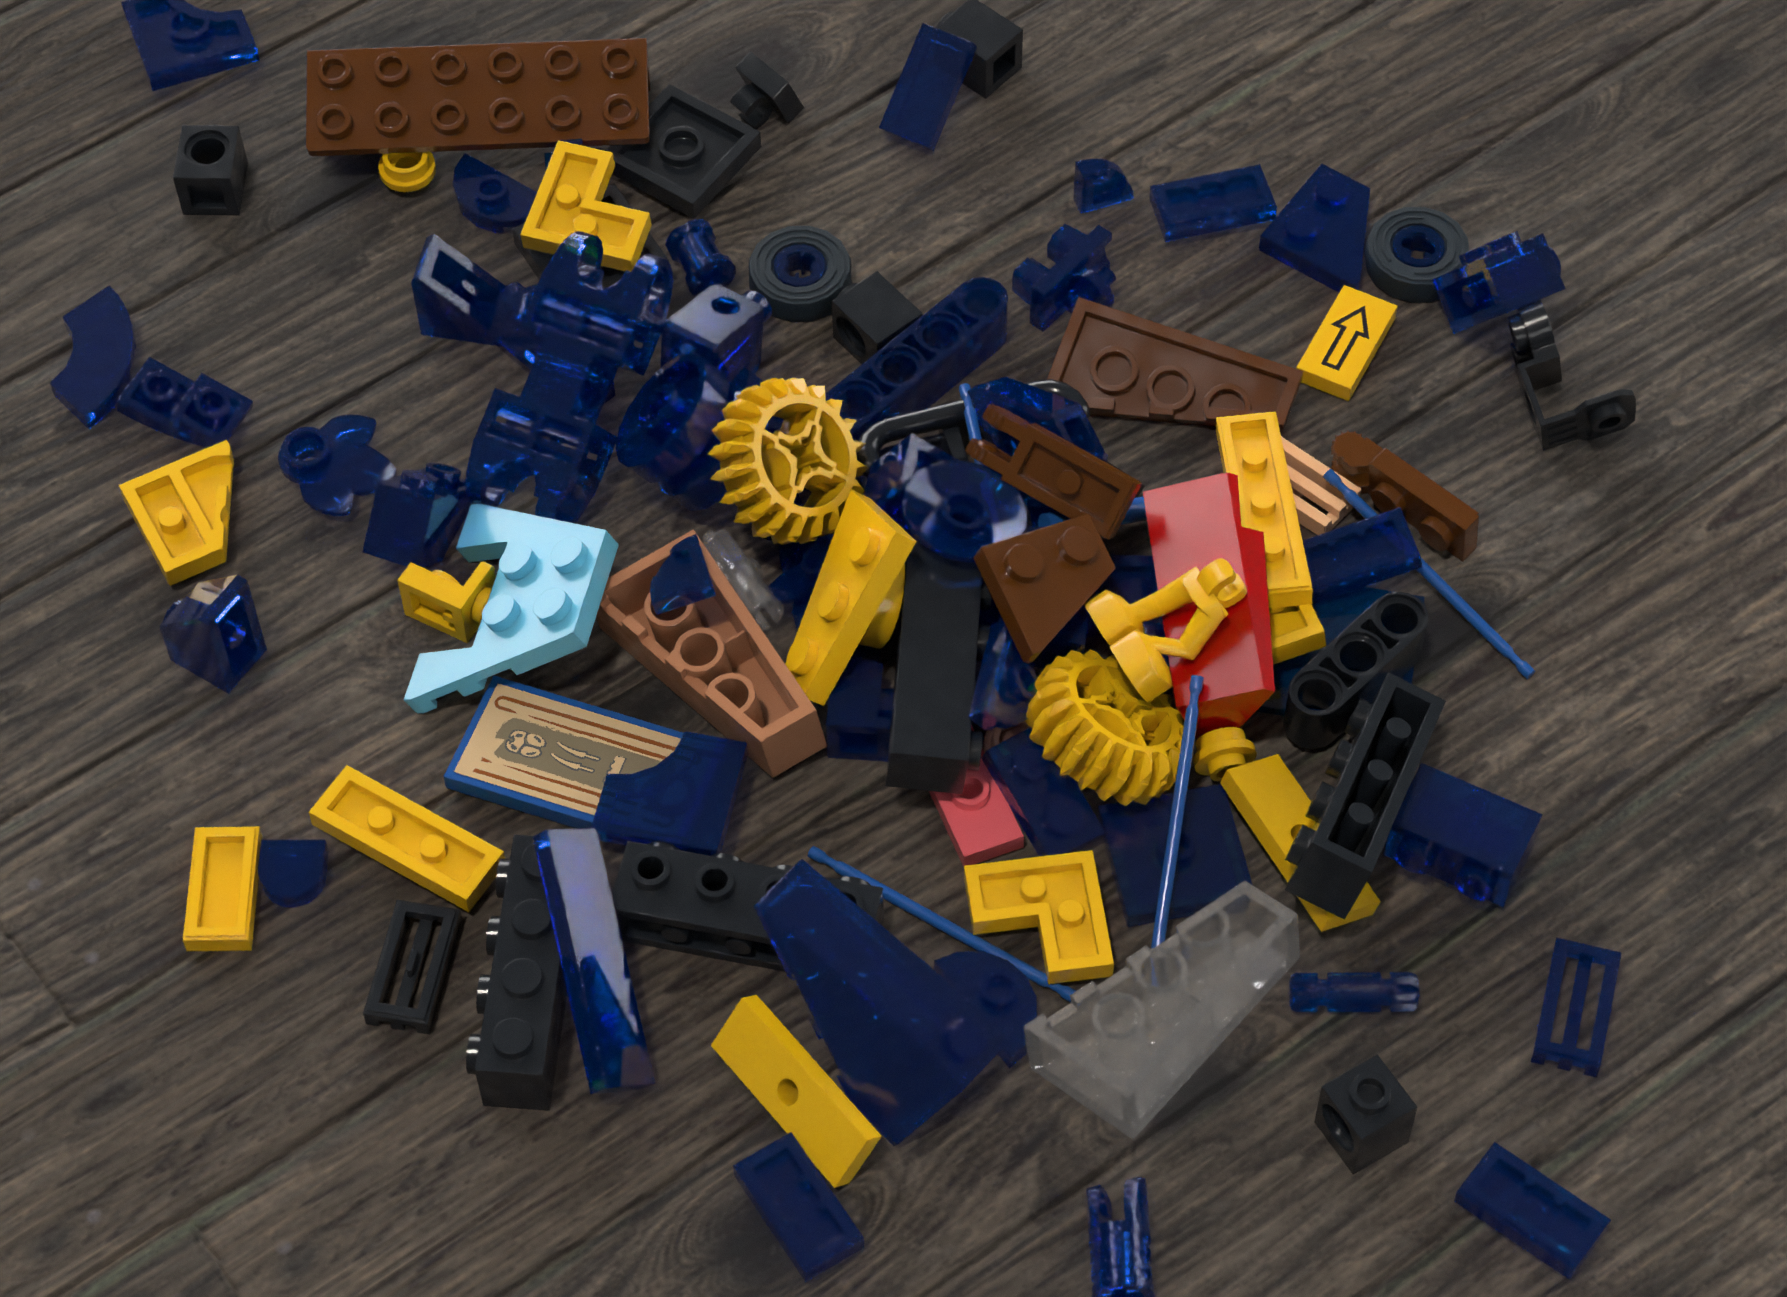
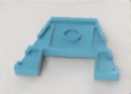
(537, 607)

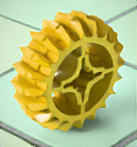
(769, 469)
(1105, 729)

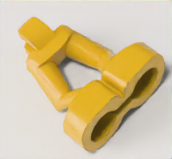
(1141, 654)

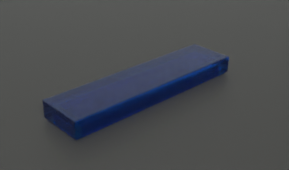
(593, 960)

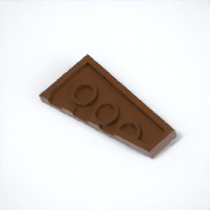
(1164, 374)

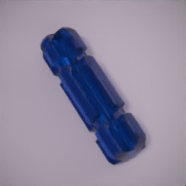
(1353, 992)

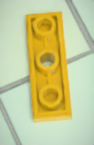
(1275, 811)
(796, 1090)

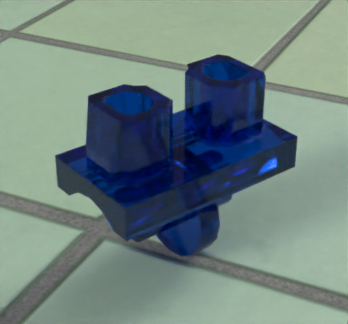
(1079, 272)

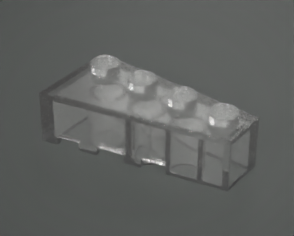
(1160, 1017)

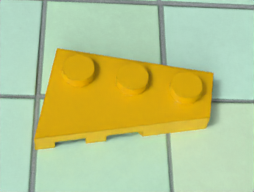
(847, 594)

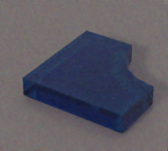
(187, 42)
(677, 801)

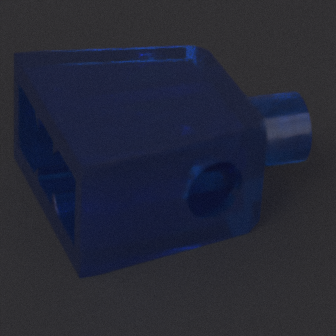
(719, 328)

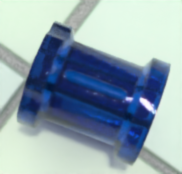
(699, 256)

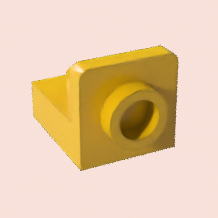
(444, 603)

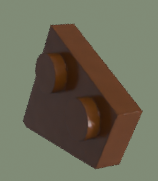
(1044, 579)

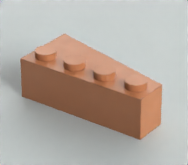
(714, 662)

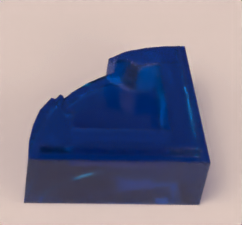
(1099, 185)
(681, 578)

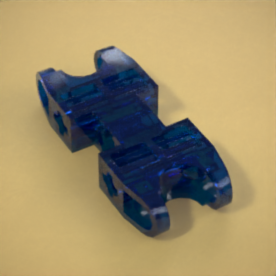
(569, 381)

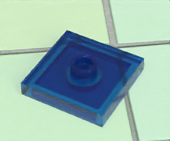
(1207, 859)

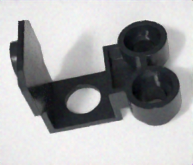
(1540, 367)

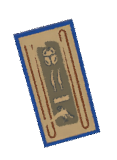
(550, 752)

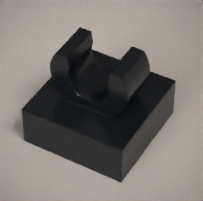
(763, 93)

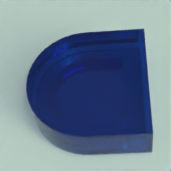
(293, 870)

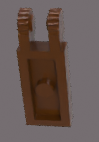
(1057, 472)
(1393, 483)

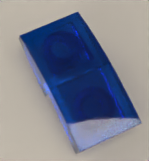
(183, 408)

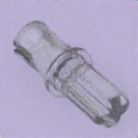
(744, 575)

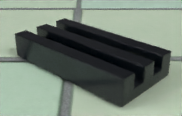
(402, 1013)

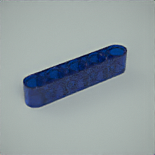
(927, 356)

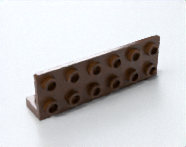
(477, 96)

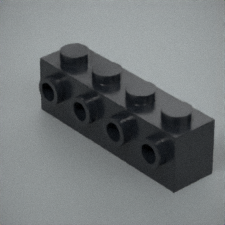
(936, 674)
(1365, 796)
(707, 902)
(523, 994)

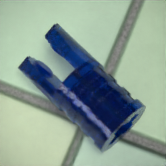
(1120, 1247)

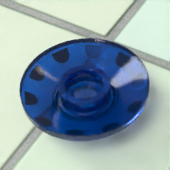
(961, 508)

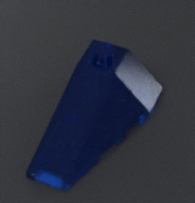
(884, 1013)

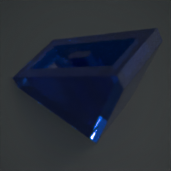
(453, 294)

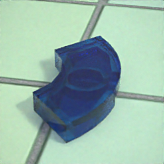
(99, 359)

